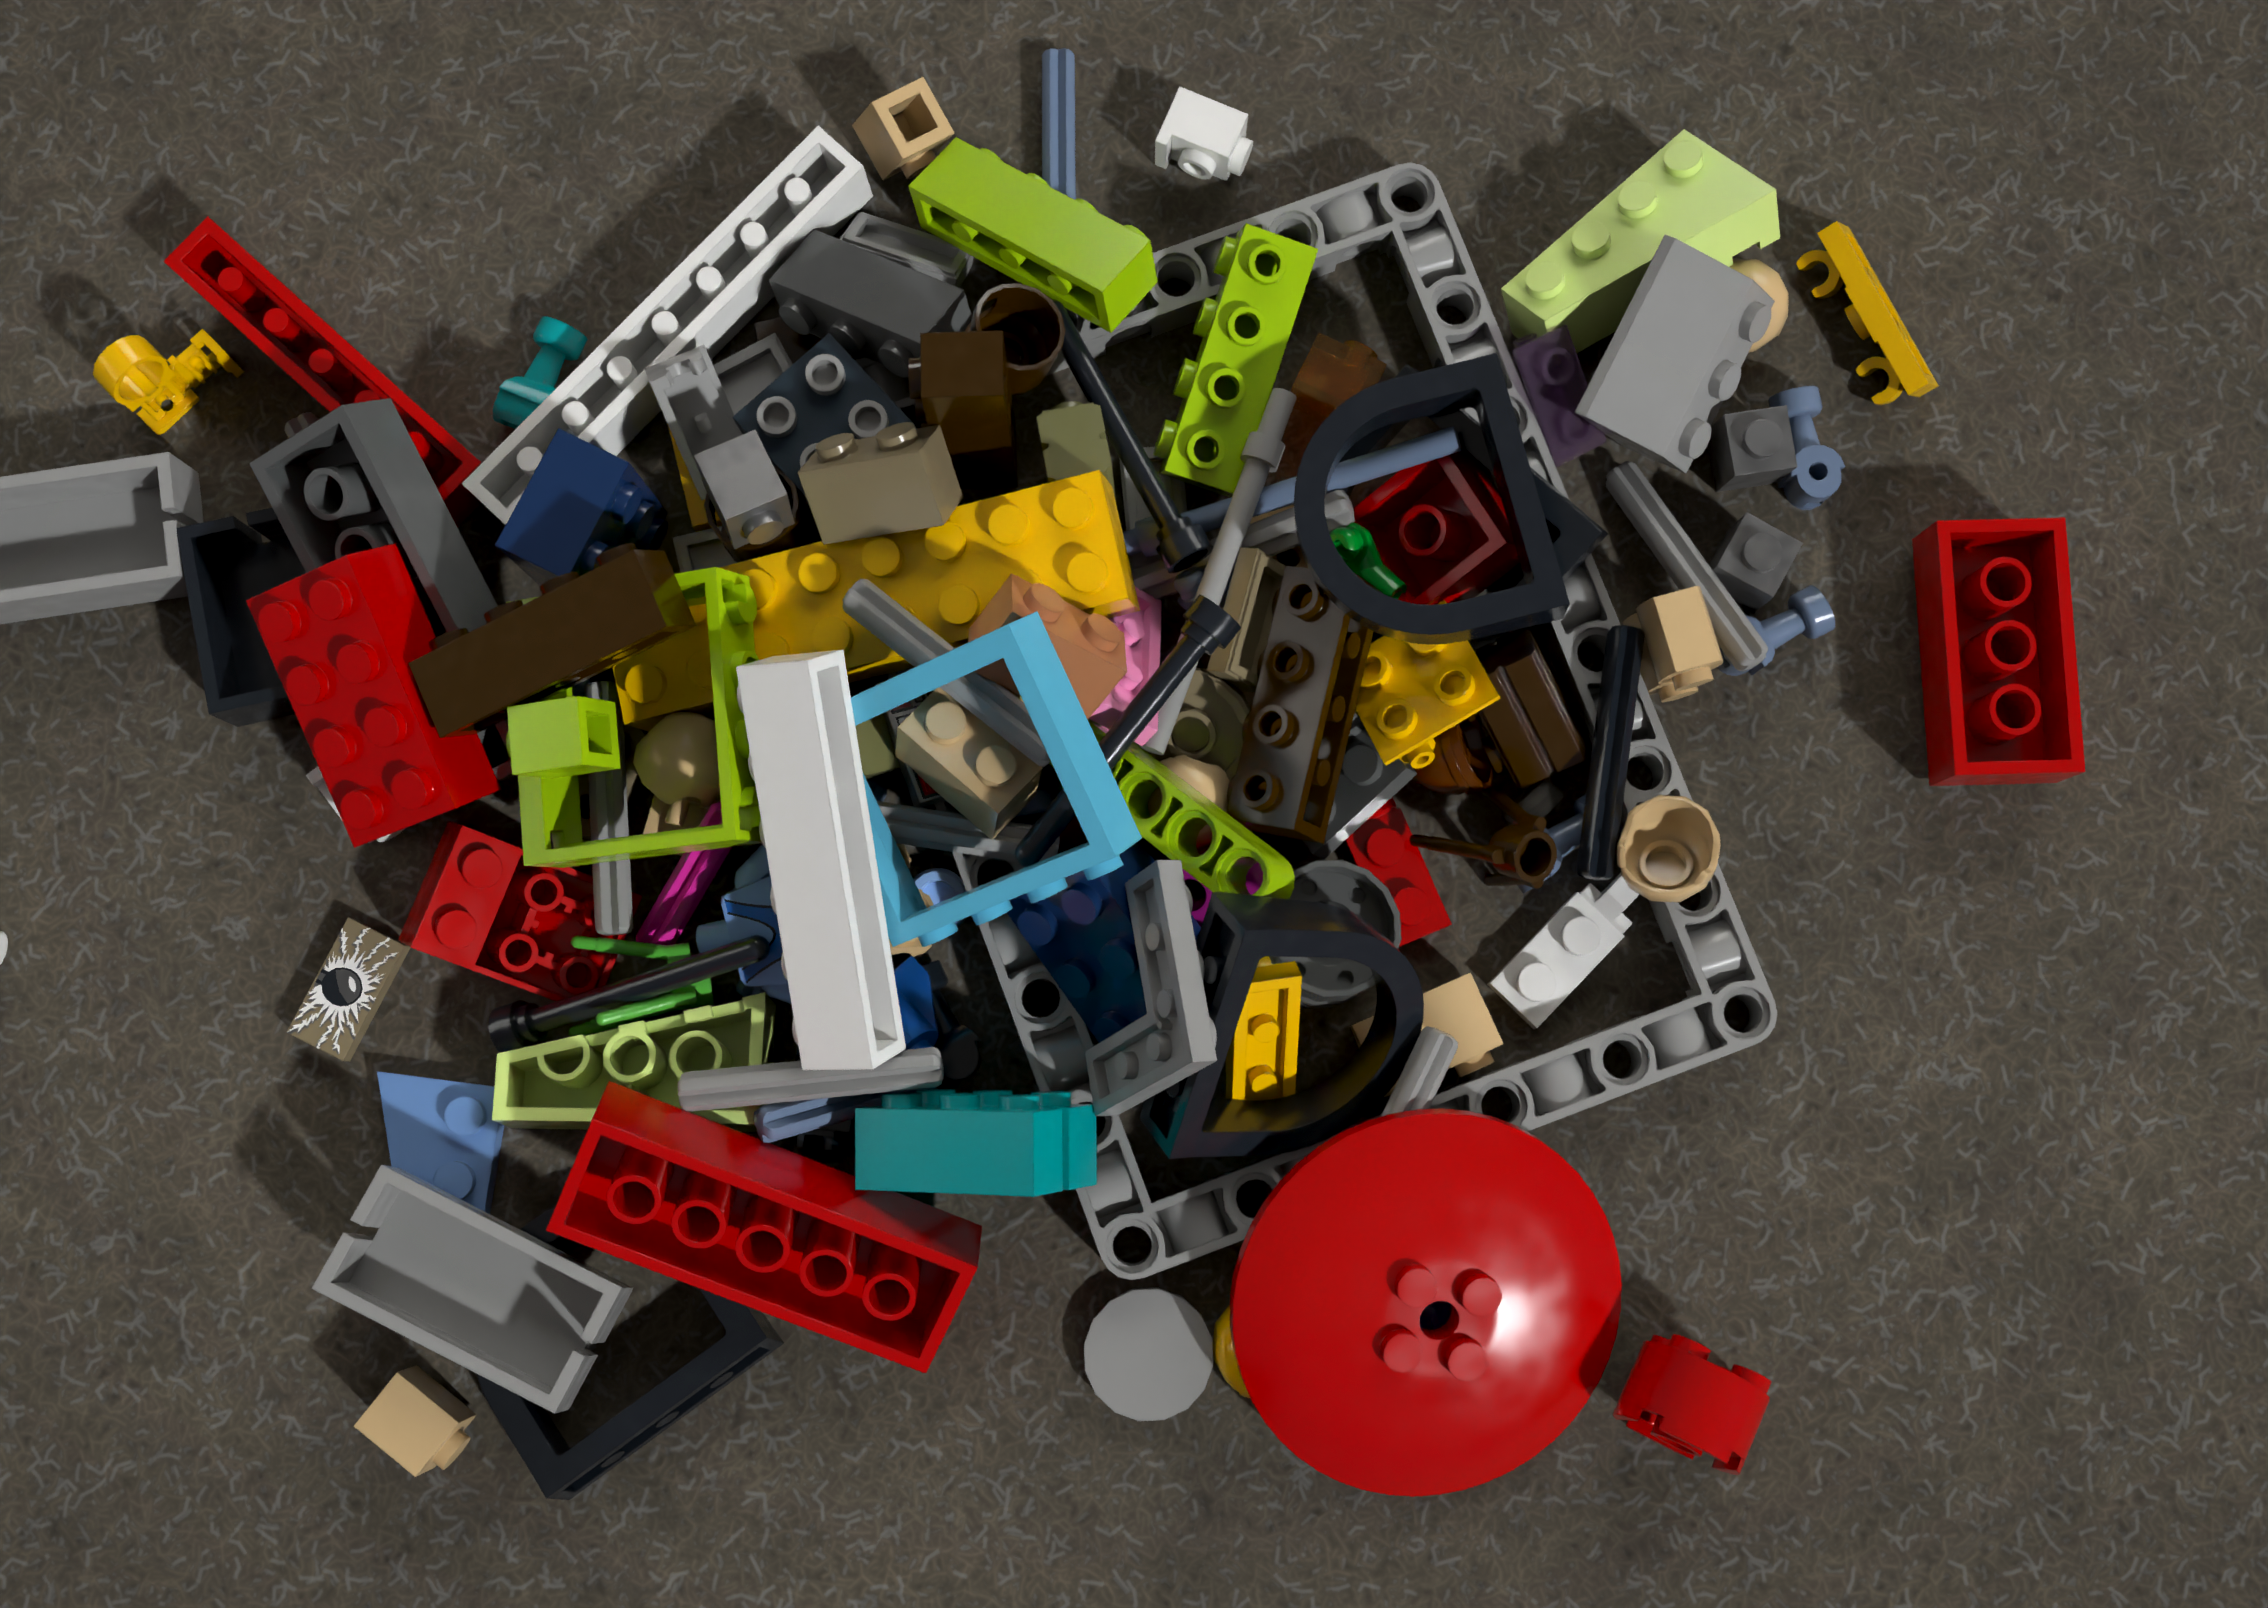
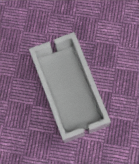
(94, 535)
(473, 1289)

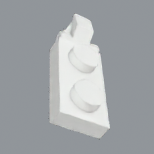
(1564, 951)

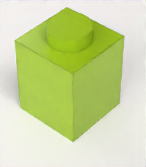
(563, 737)

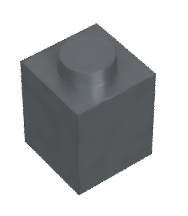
(1751, 448)
(745, 490)
(1754, 561)

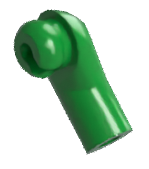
(1362, 557)

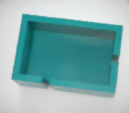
(976, 1143)

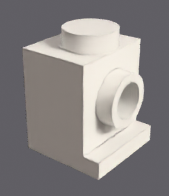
(1203, 137)

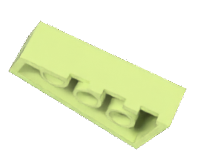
(1601, 259)
(565, 1078)

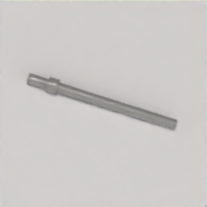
(1261, 456)

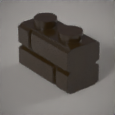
(1531, 722)

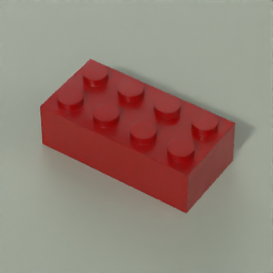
(1998, 652)
(343, 659)

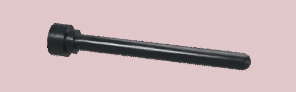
(1180, 540)
(1204, 631)
(527, 1024)

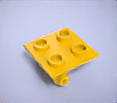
(1417, 694)

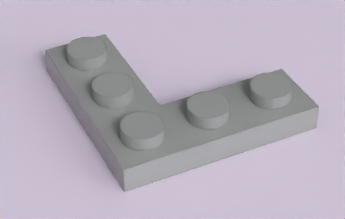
(1177, 1031)

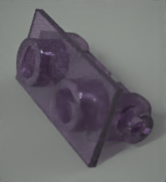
(1555, 390)

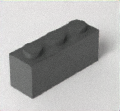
(865, 301)

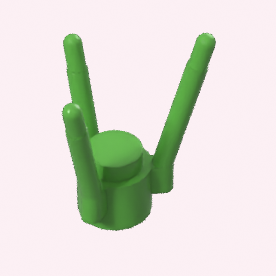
(686, 997)

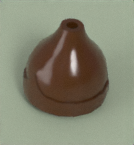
(1458, 763)

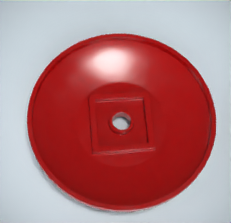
(1374, 1235)

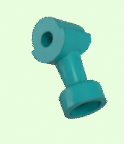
(522, 395)

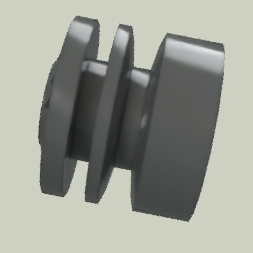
(1348, 886)

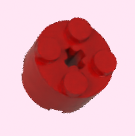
(1692, 1402)

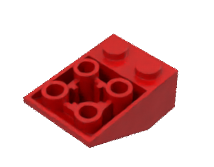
(508, 917)

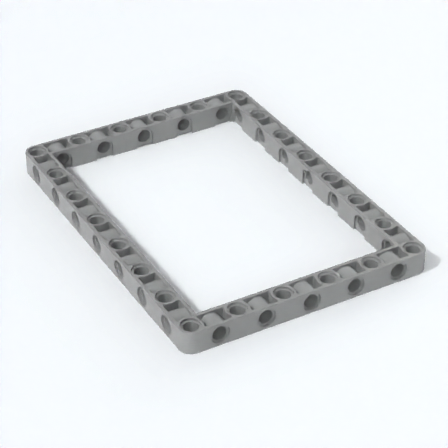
(1707, 940)

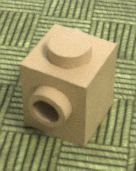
(903, 130)
(417, 1422)

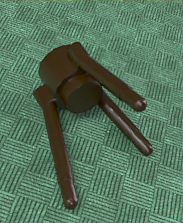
(1518, 852)

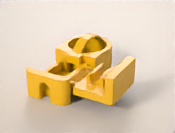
(141, 376)

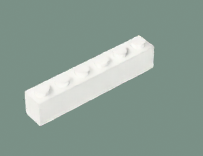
(821, 860)

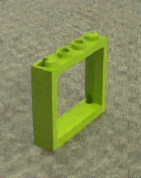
(555, 803)

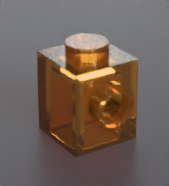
(1334, 374)

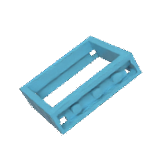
(1072, 753)

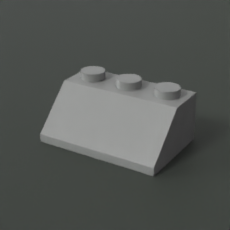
(1676, 355)

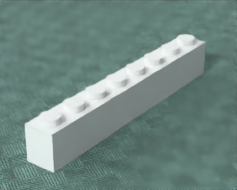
(695, 306)

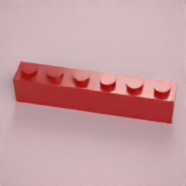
(313, 351)

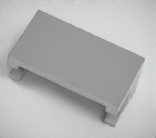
(693, 406)

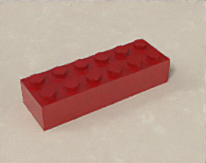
(766, 1228)

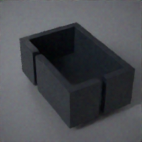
(222, 570)

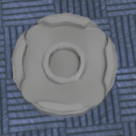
(1148, 1354)

